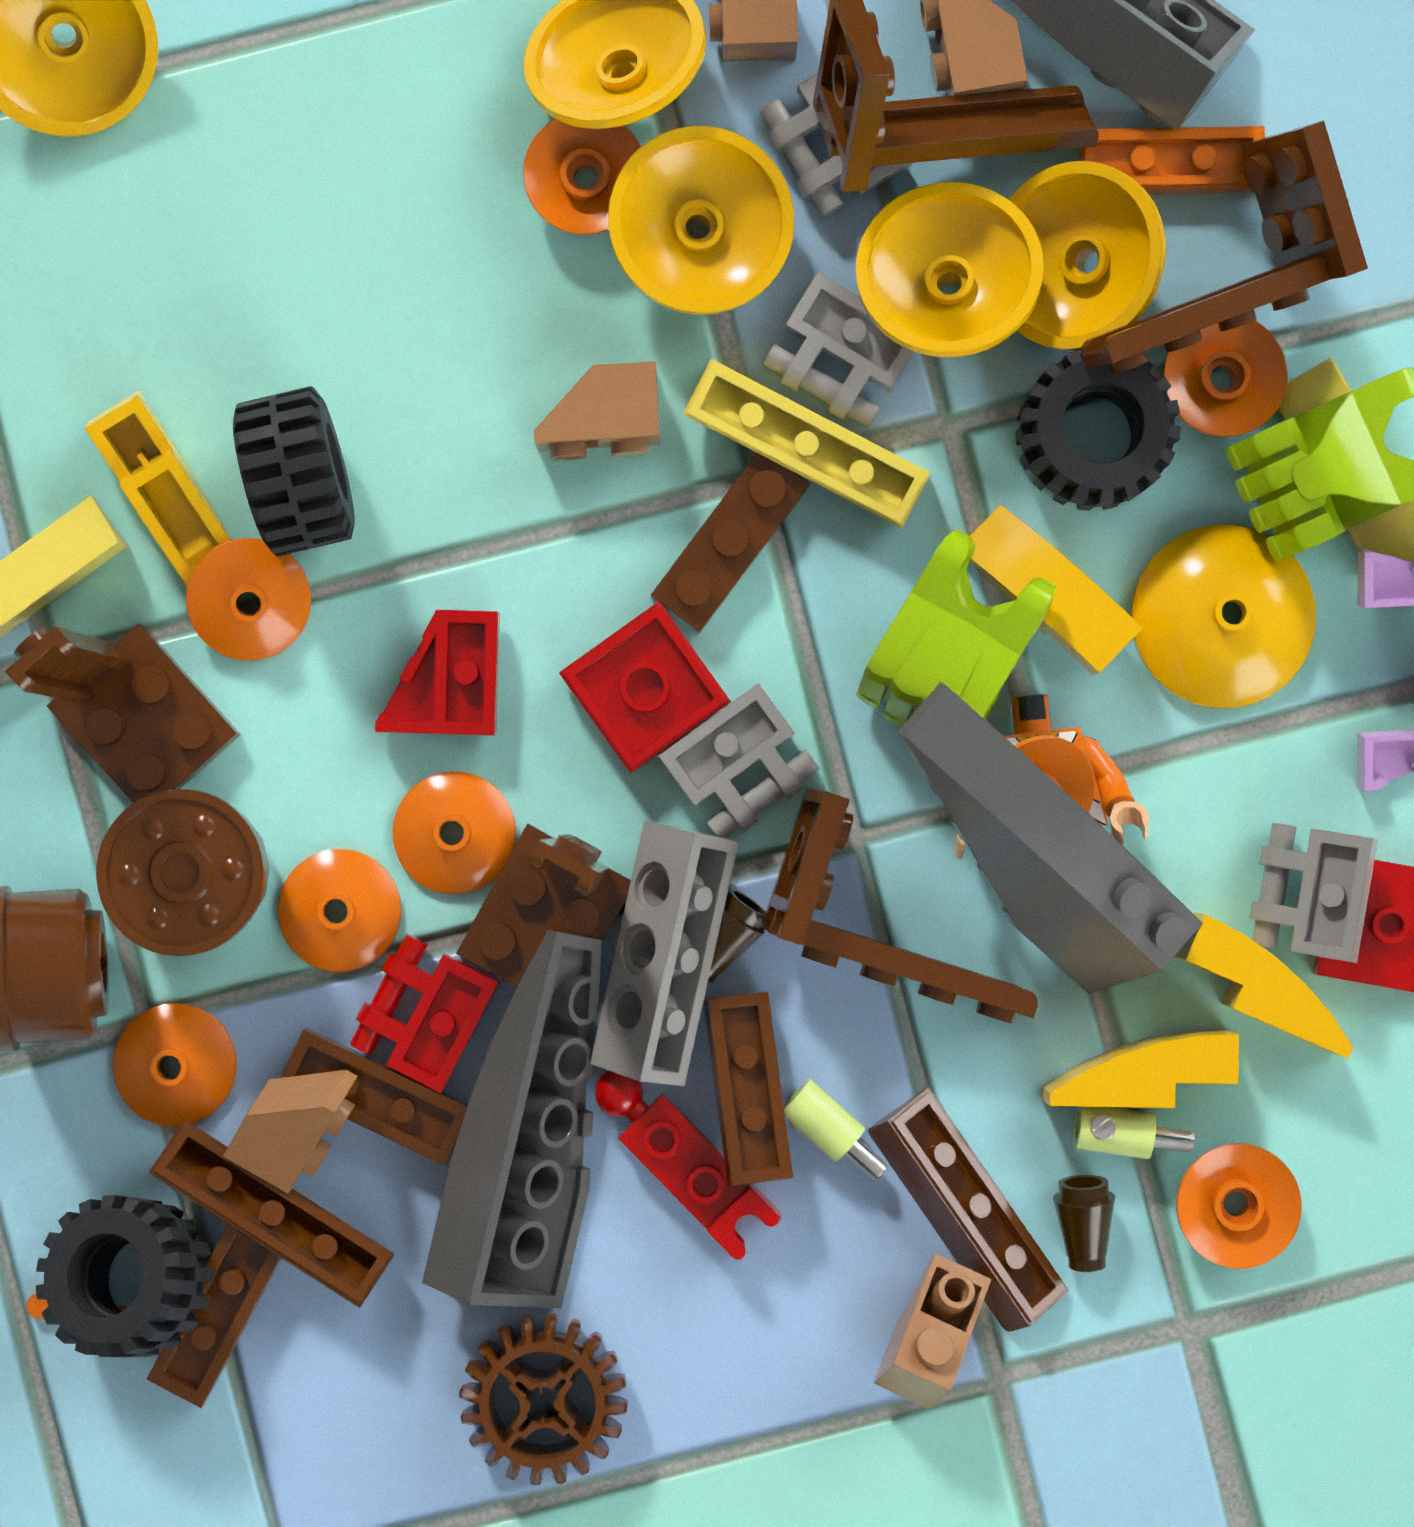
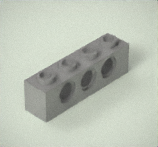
(664, 954)

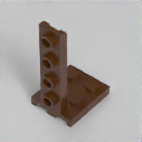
(873, 132)
(1303, 225)
(125, 706)
(807, 886)
(539, 890)

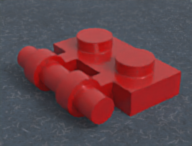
(440, 1023)

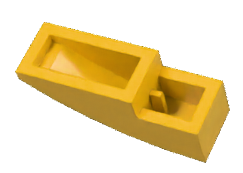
(158, 482)
(1081, 614)
(1263, 985)
(1148, 1070)

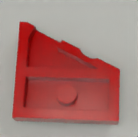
(450, 679)

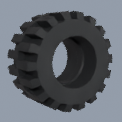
(1061, 468)
(293, 471)
(80, 1268)

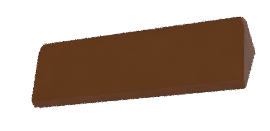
(968, 1210)
(276, 1220)

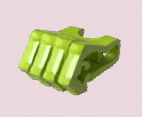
(1326, 467)
(951, 638)

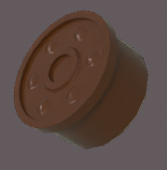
(181, 872)
(50, 967)

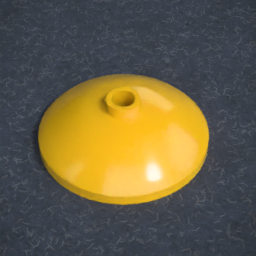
(613, 59)
(78, 83)
(707, 178)
(1081, 212)
(954, 237)
(1183, 629)

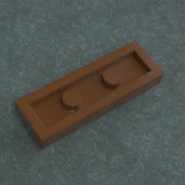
(729, 541)
(748, 1089)
(384, 1097)
(239, 1280)

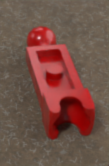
(683, 1161)

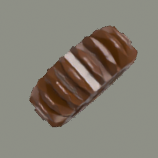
(563, 1418)

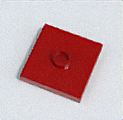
(644, 687)
(1387, 933)

